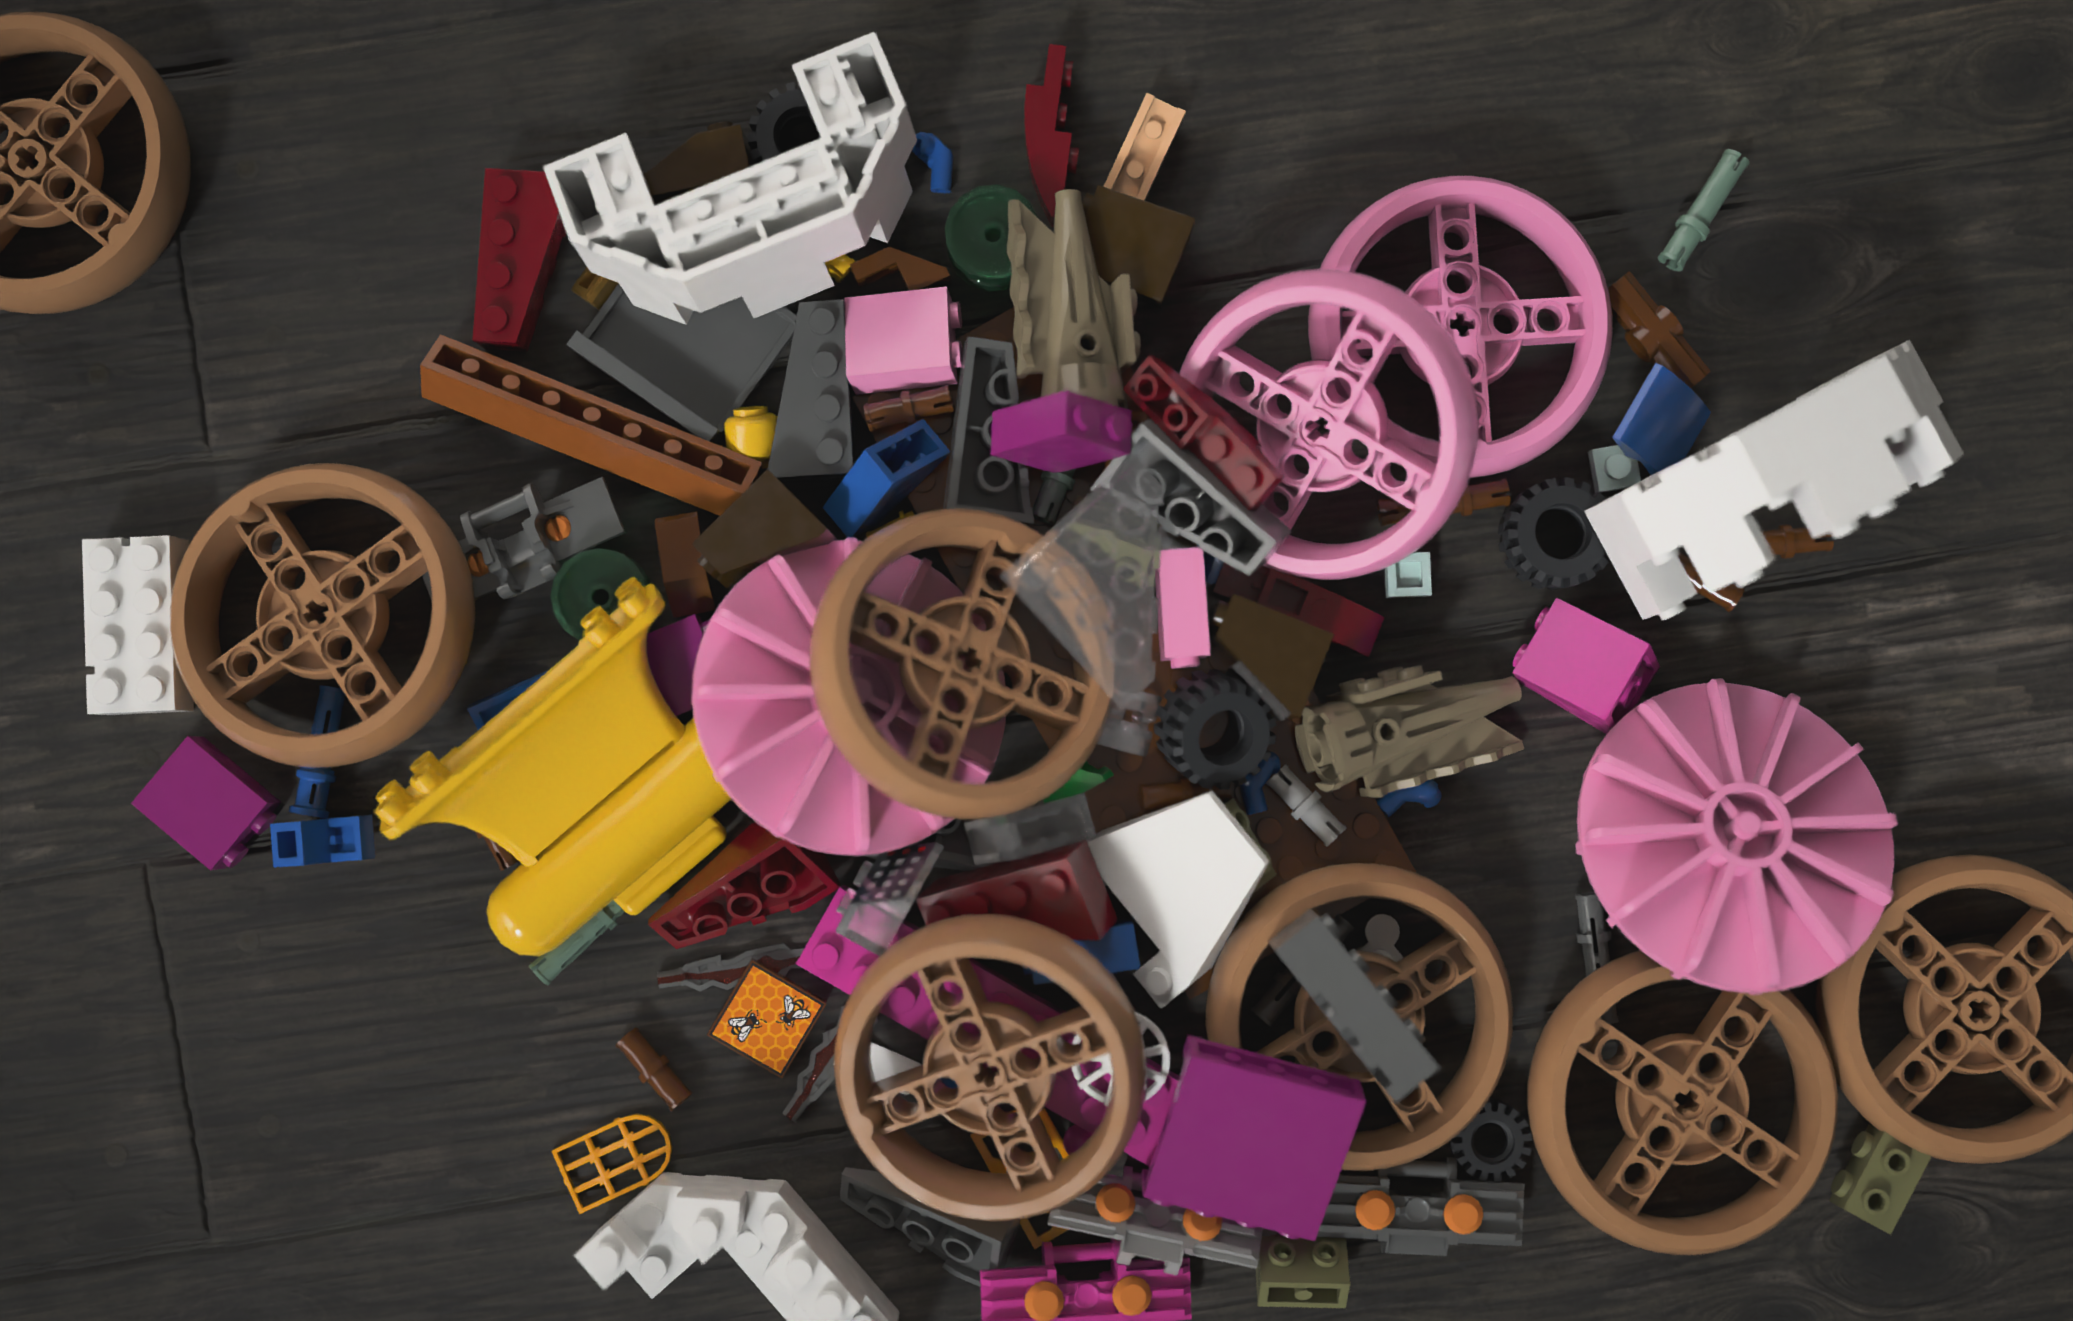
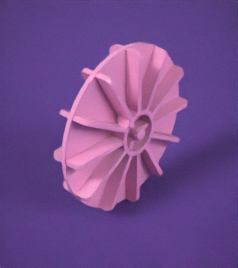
(763, 721)
(1735, 837)

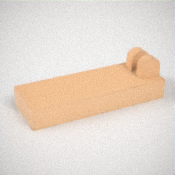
(1145, 148)

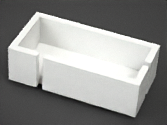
(129, 625)

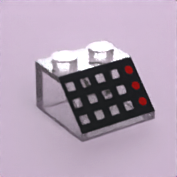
(885, 895)

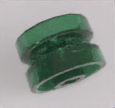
(968, 229)
(579, 582)

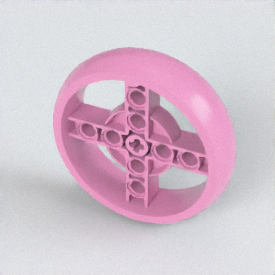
(1382, 317)
(1578, 319)

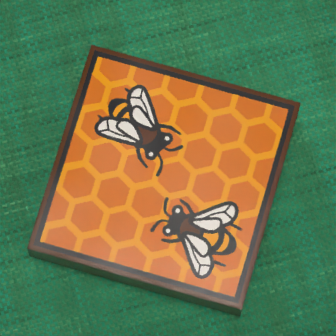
(766, 1018)

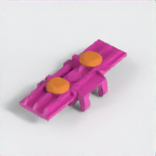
(1120, 1294)

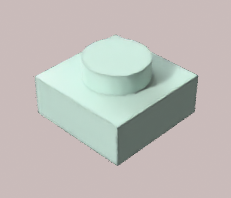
(1612, 469)
(1409, 577)

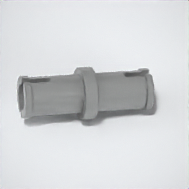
(1306, 805)

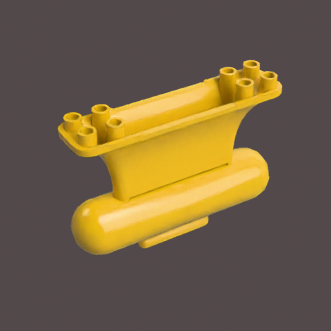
(579, 784)

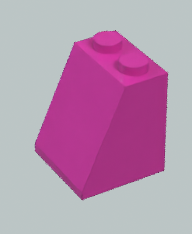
(1585, 665)

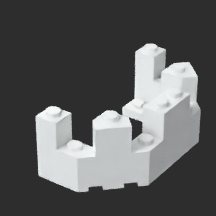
(761, 227)
(1829, 451)
(760, 1227)

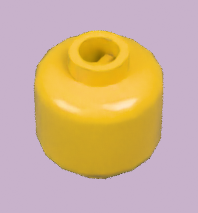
(751, 432)

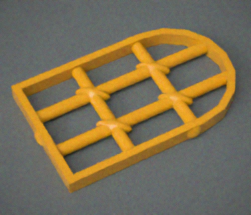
(605, 1175)

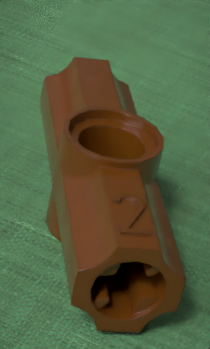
(1654, 331)

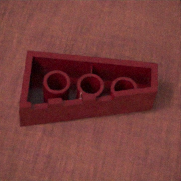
(515, 257)
(1048, 888)

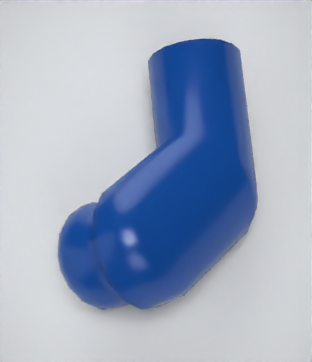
(936, 157)
(1252, 790)
(1426, 794)

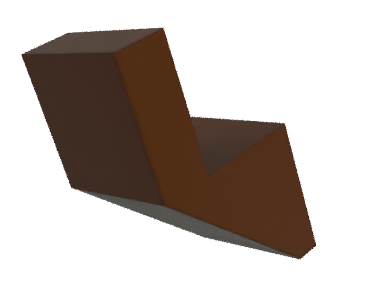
(914, 270)
(684, 579)

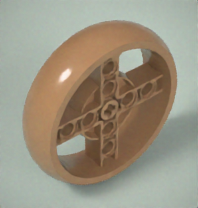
(129, 239)
(256, 519)
(924, 777)
(1464, 952)
(1971, 1044)
(1034, 1179)
(1614, 1204)

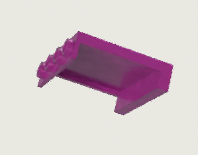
(1254, 1139)

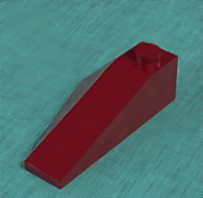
(745, 884)

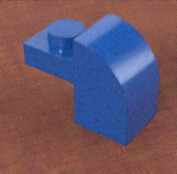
(322, 841)

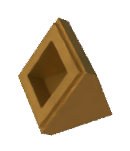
(594, 288)

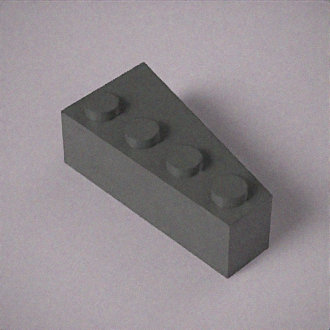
(816, 406)
(974, 475)
(1201, 505)
(1353, 1004)

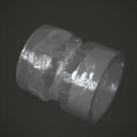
(1133, 736)

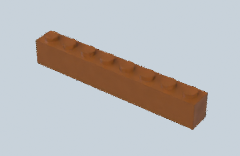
(585, 426)

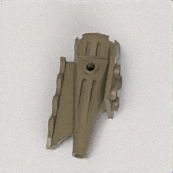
(1065, 313)
(1404, 730)

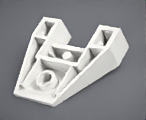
(1183, 882)

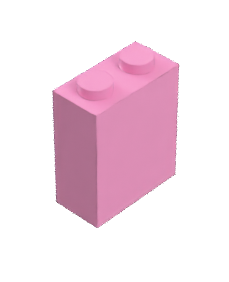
(902, 340)
(1182, 607)

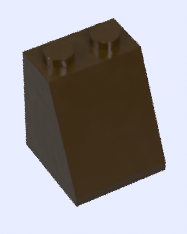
(1136, 241)
(757, 528)
(1273, 647)

